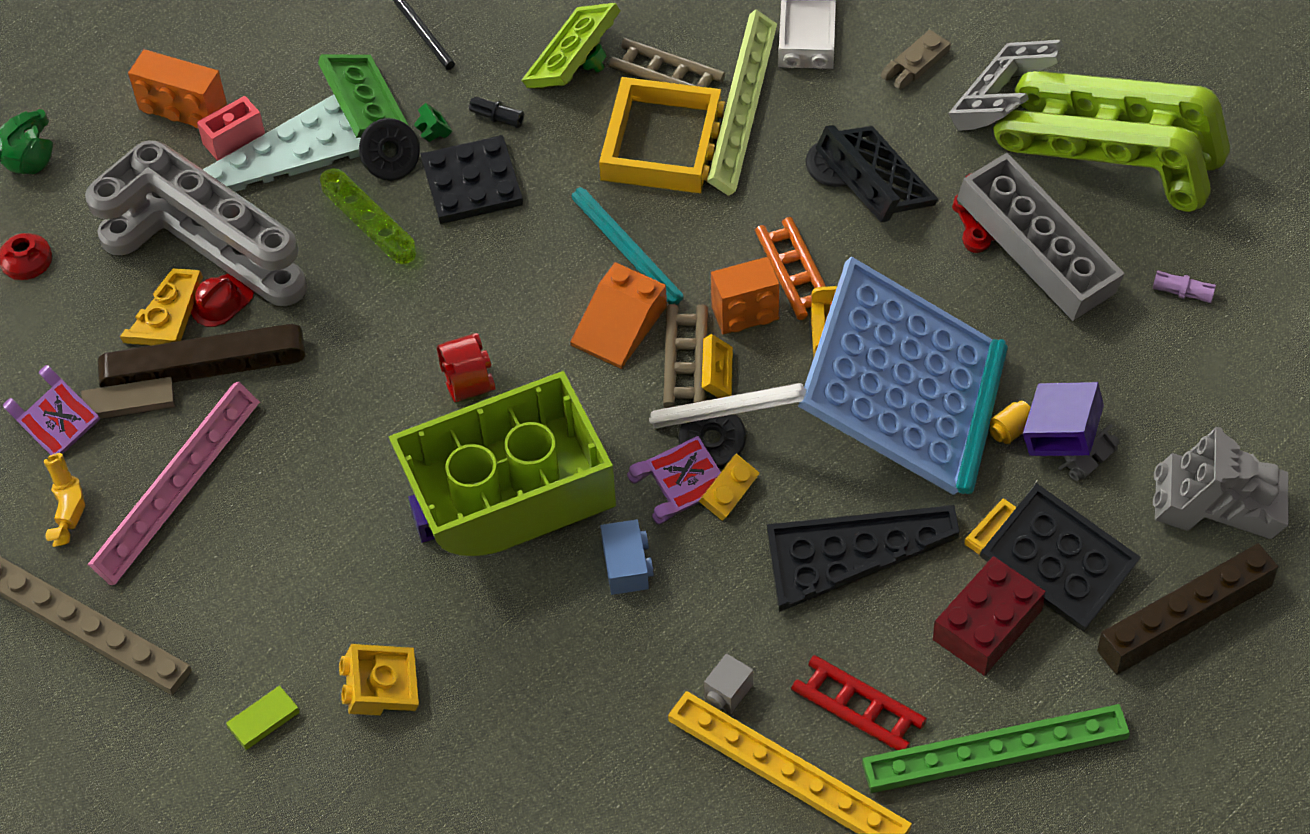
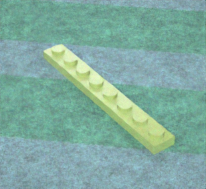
(742, 103)

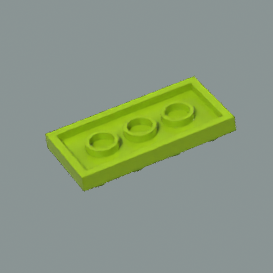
(571, 46)

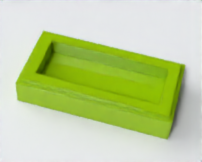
(262, 717)

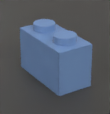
(625, 556)

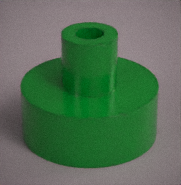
(595, 59)

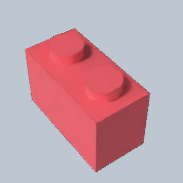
(231, 128)

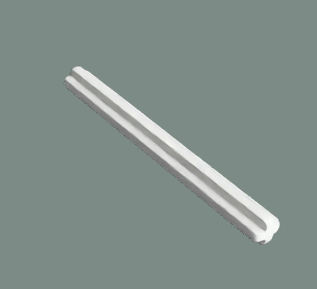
(728, 405)

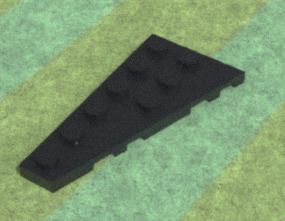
(835, 551)

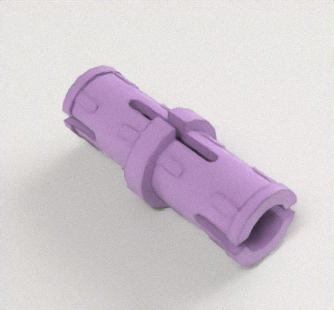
(1184, 286)

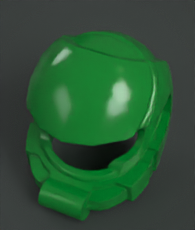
(25, 151)

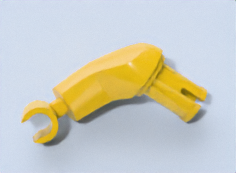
(69, 497)

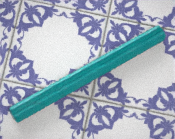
(624, 243)
(981, 417)

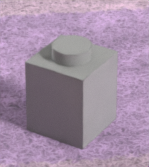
(728, 683)

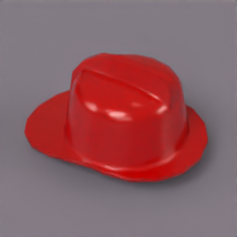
(219, 300)

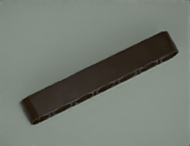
(204, 356)

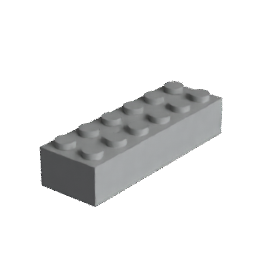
(1040, 236)

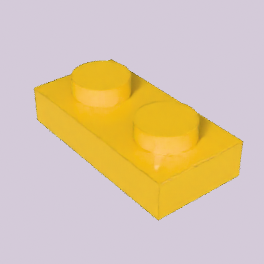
(717, 367)
(729, 487)

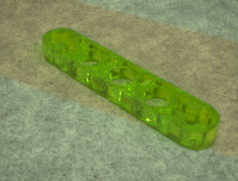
(371, 226)

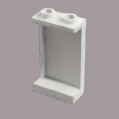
(807, 34)

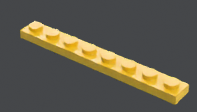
(784, 768)

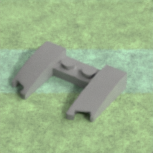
(982, 104)

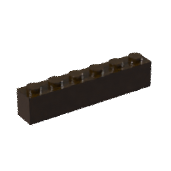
(1187, 608)

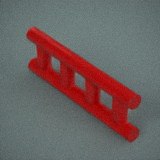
(863, 722)

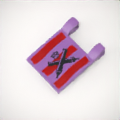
(56, 417)
(682, 475)

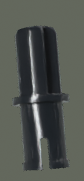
(496, 111)

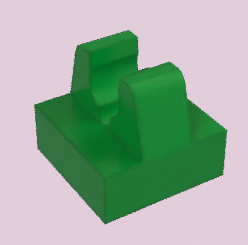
(433, 122)

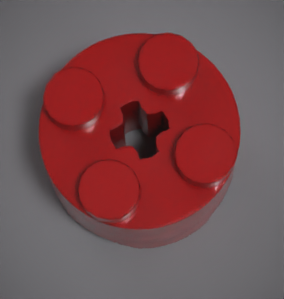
(465, 367)

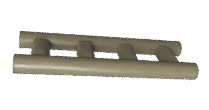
(658, 57)
(673, 344)

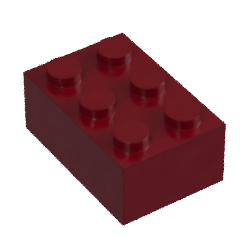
(988, 615)

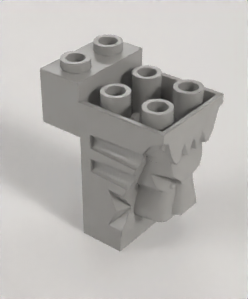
(1222, 485)

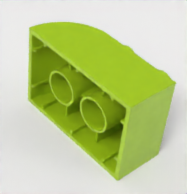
(507, 468)

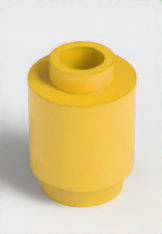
(1009, 422)

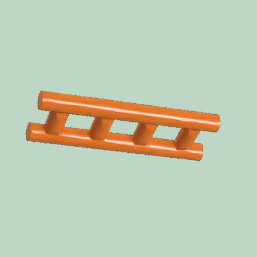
(778, 261)

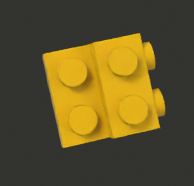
(379, 679)

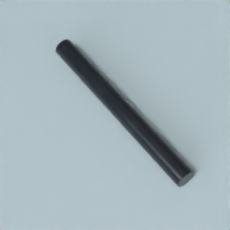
(425, 34)

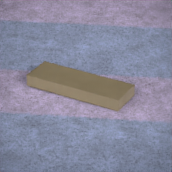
(130, 397)

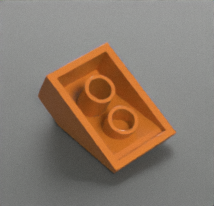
(620, 315)

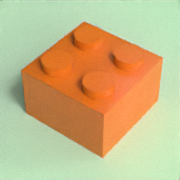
(745, 295)

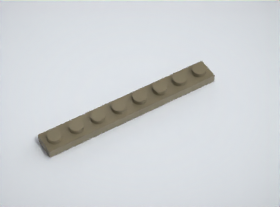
(92, 628)

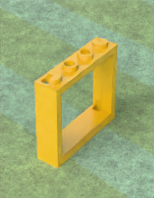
(658, 174)

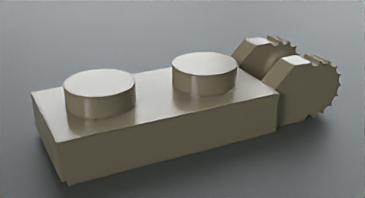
(916, 59)

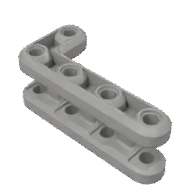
(162, 189)

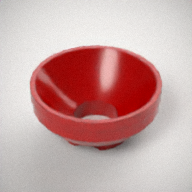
(27, 263)

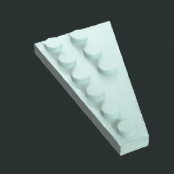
(294, 147)

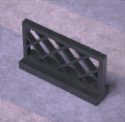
(868, 180)

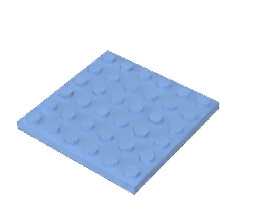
(897, 374)

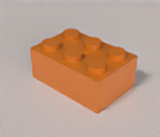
(176, 88)

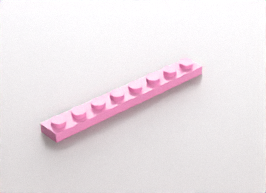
(173, 484)

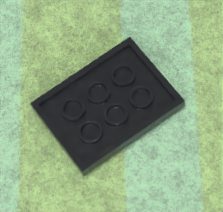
(1062, 555)

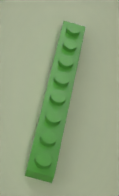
(995, 748)

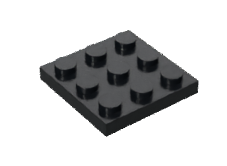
(471, 179)

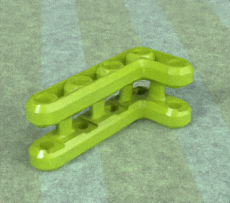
(1124, 123)

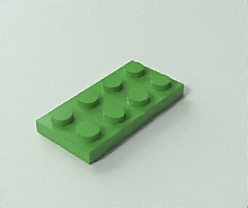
(359, 90)

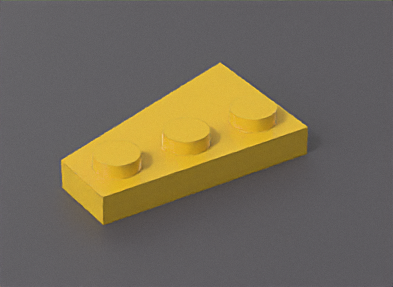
(168, 312)

